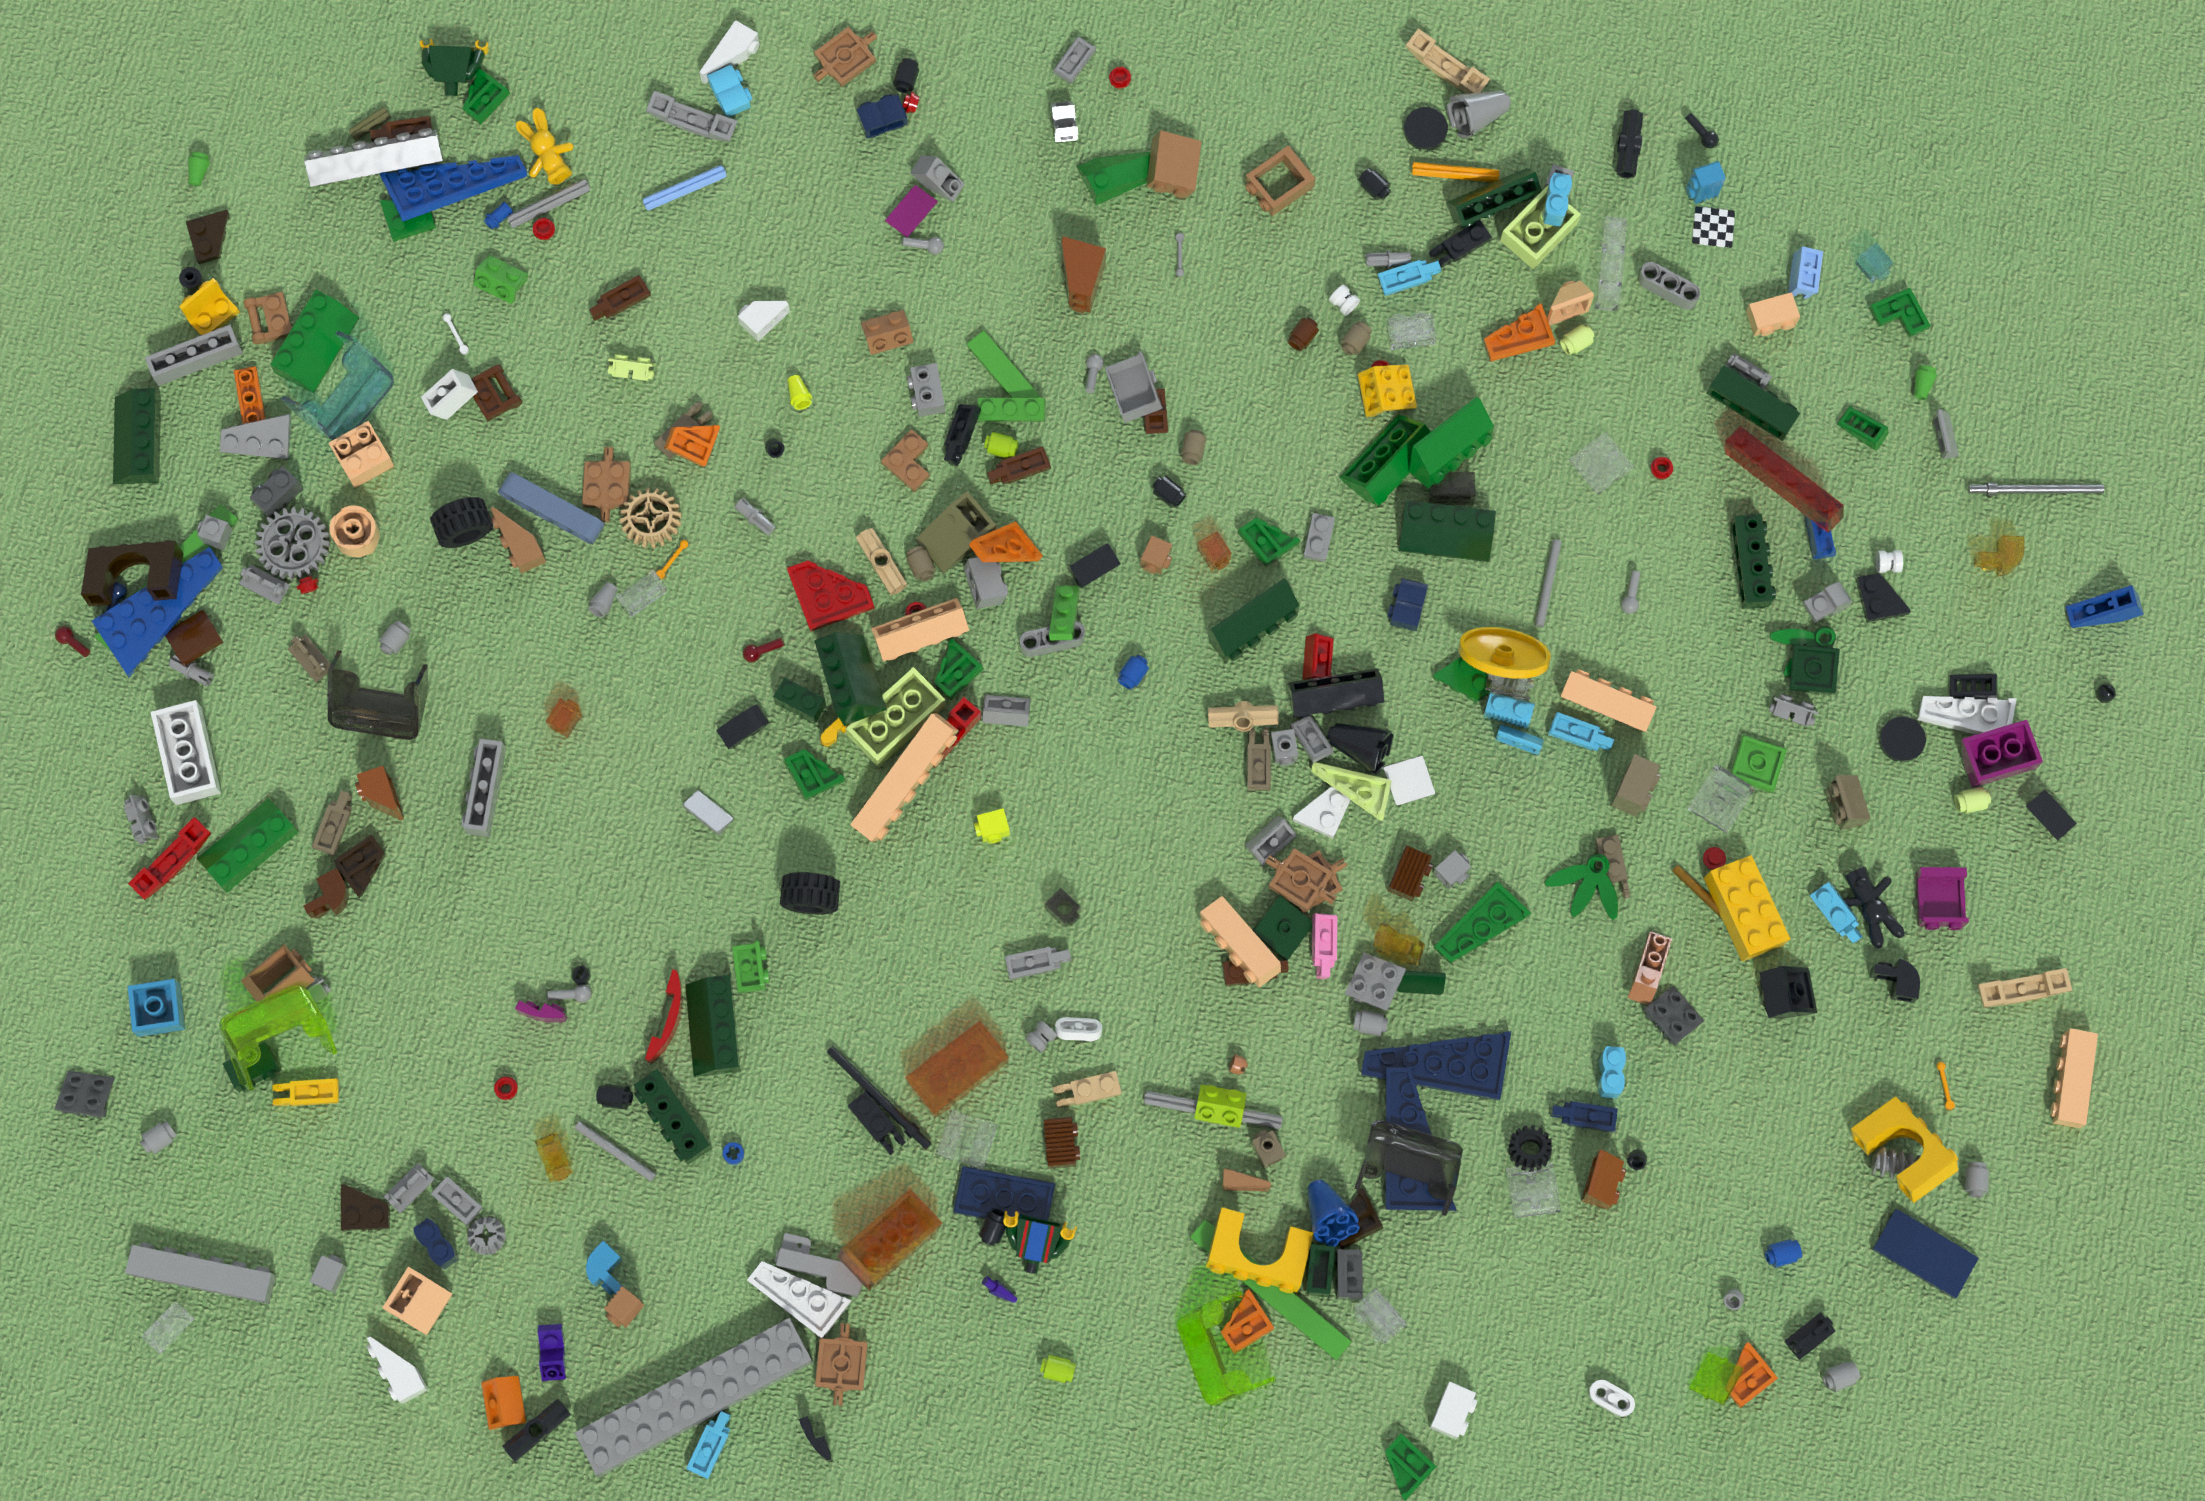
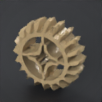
(641, 518)

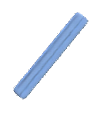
(684, 187)

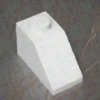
(762, 316)

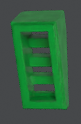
(1867, 439)

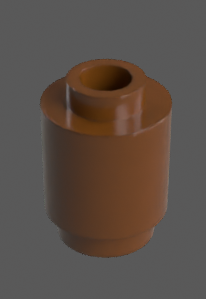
(1303, 334)

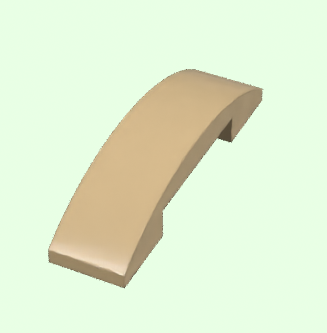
(1445, 65)
(2025, 988)

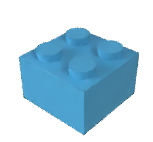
(156, 1007)

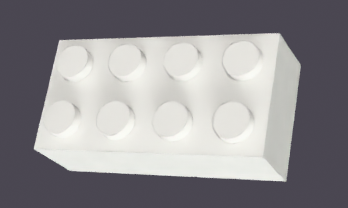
(185, 752)

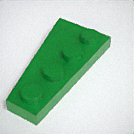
(1485, 920)

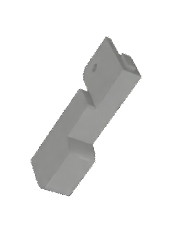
(837, 1275)

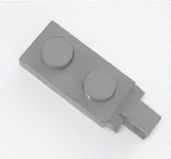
(1035, 962)

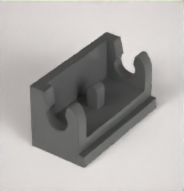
(1349, 1275)

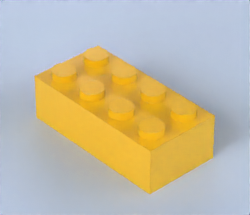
(1746, 908)

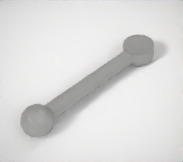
(1179, 238)

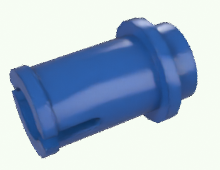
(497, 216)

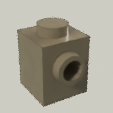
(1267, 1148)

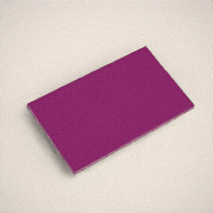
(911, 211)

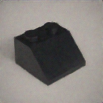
(1788, 992)

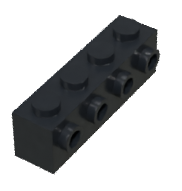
(1336, 692)

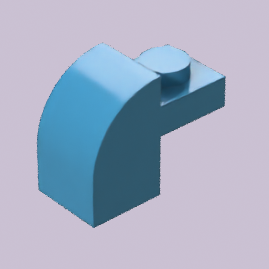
(600, 1264)

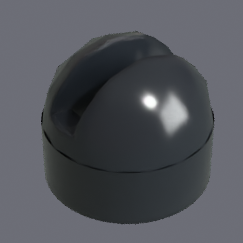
(774, 451)
(2103, 696)
(585, 977)
(1637, 1159)

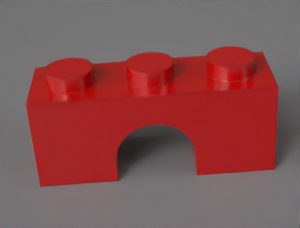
(964, 718)

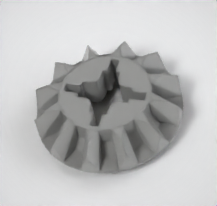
(494, 1242)

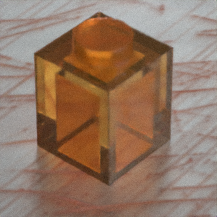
(1214, 551)
(564, 717)

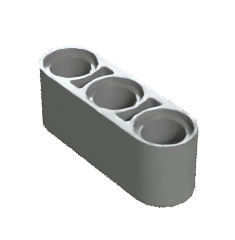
(1663, 276)
(1044, 647)

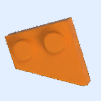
(693, 442)
(1246, 1324)
(1754, 1377)

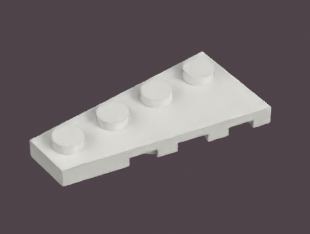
(1968, 713)
(806, 1302)

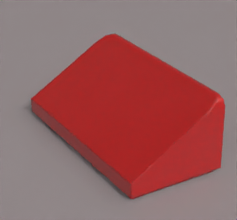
(1317, 656)

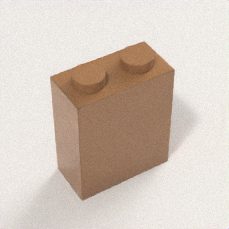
(1173, 164)

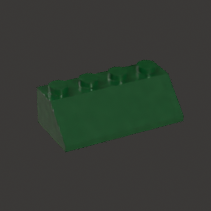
(137, 437)
(1447, 531)
(1254, 621)
(850, 676)
(712, 1026)

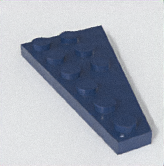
(1455, 1065)
(1406, 1110)

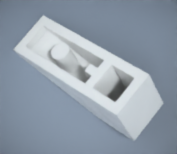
(732, 50)

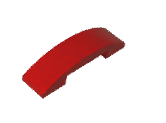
(172, 860)
(657, 1045)

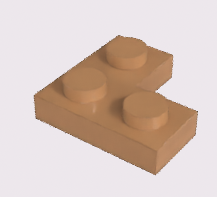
(902, 463)

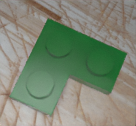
(1902, 307)

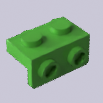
(499, 278)
(749, 967)

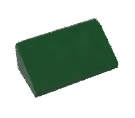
(1422, 982)

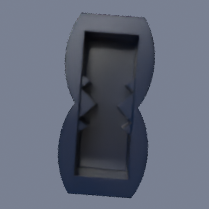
(881, 116)
(1408, 604)
(438, 1248)

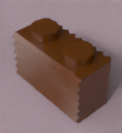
(1409, 874)
(1060, 1142)

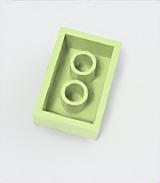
(1532, 238)

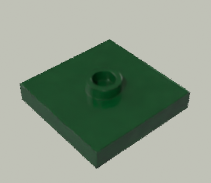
(1814, 669)
(1282, 927)

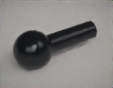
(1709, 138)

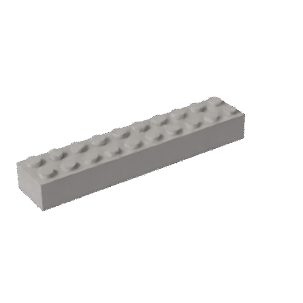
(693, 1398)

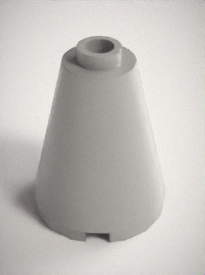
(1476, 110)

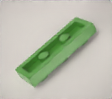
(1012, 409)
(1064, 613)

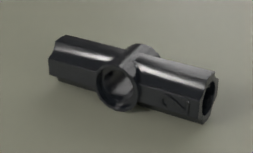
(1629, 144)
(548, 1419)

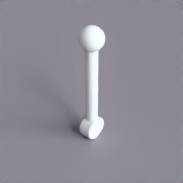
(463, 348)

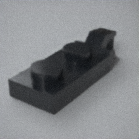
(960, 433)

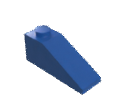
(2106, 608)

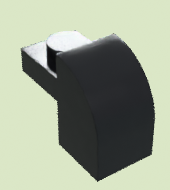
(1904, 977)

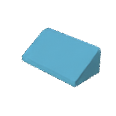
(1519, 739)

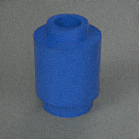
(1133, 672)
(1783, 1253)

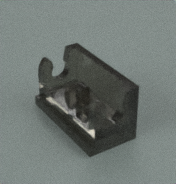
(1454, 489)

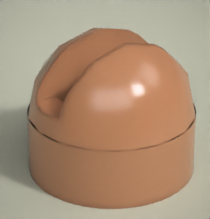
(1238, 1065)

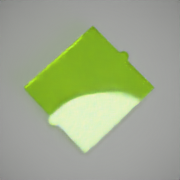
(1716, 1378)

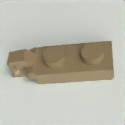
(333, 825)

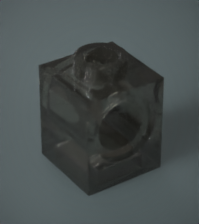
(1062, 898)

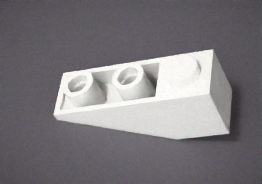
(403, 1377)

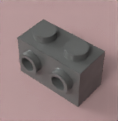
(276, 492)

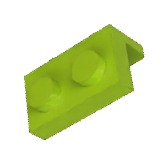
(1220, 1105)

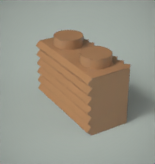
(623, 1308)

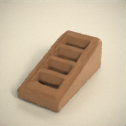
(1242, 1182)

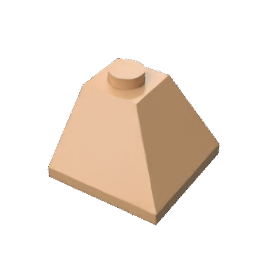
(1570, 302)

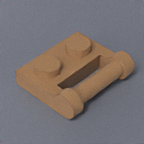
(275, 314)

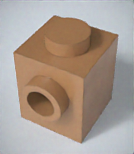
(1156, 556)

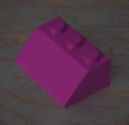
(2000, 753)

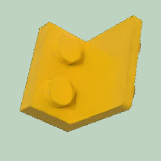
(208, 308)
(1386, 389)

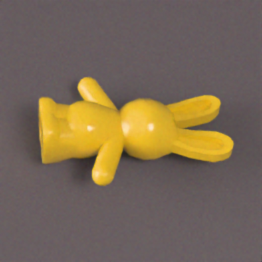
(544, 146)

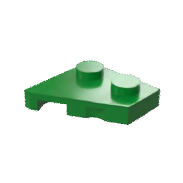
(1464, 679)
(1407, 1465)

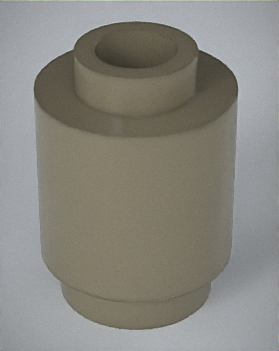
(1356, 338)
(1193, 447)
(920, 563)

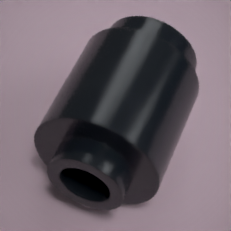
(906, 75)
(1374, 184)
(191, 280)
(1168, 491)
(614, 1096)
(993, 1227)

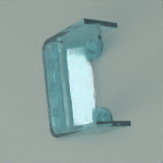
(353, 398)

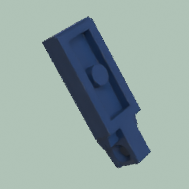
(1586, 1116)

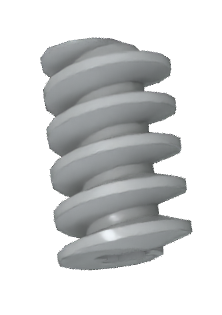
(1891, 1162)

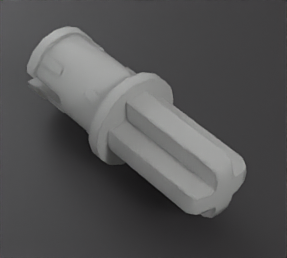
(1388, 259)
(754, 516)
(192, 671)

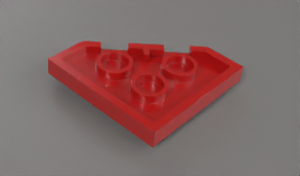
(827, 595)

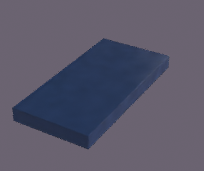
(984, 1189)
(1925, 1253)

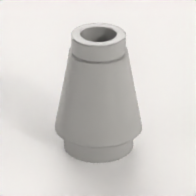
(603, 600)

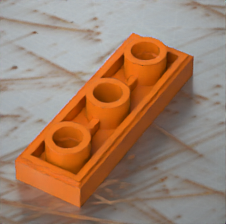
(249, 387)

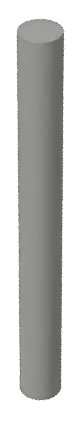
(1548, 583)
(615, 1151)

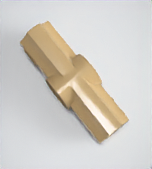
(874, 550)
(1243, 716)

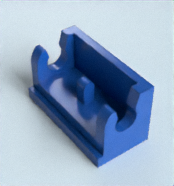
(1820, 540)

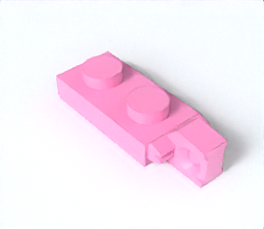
(1324, 943)

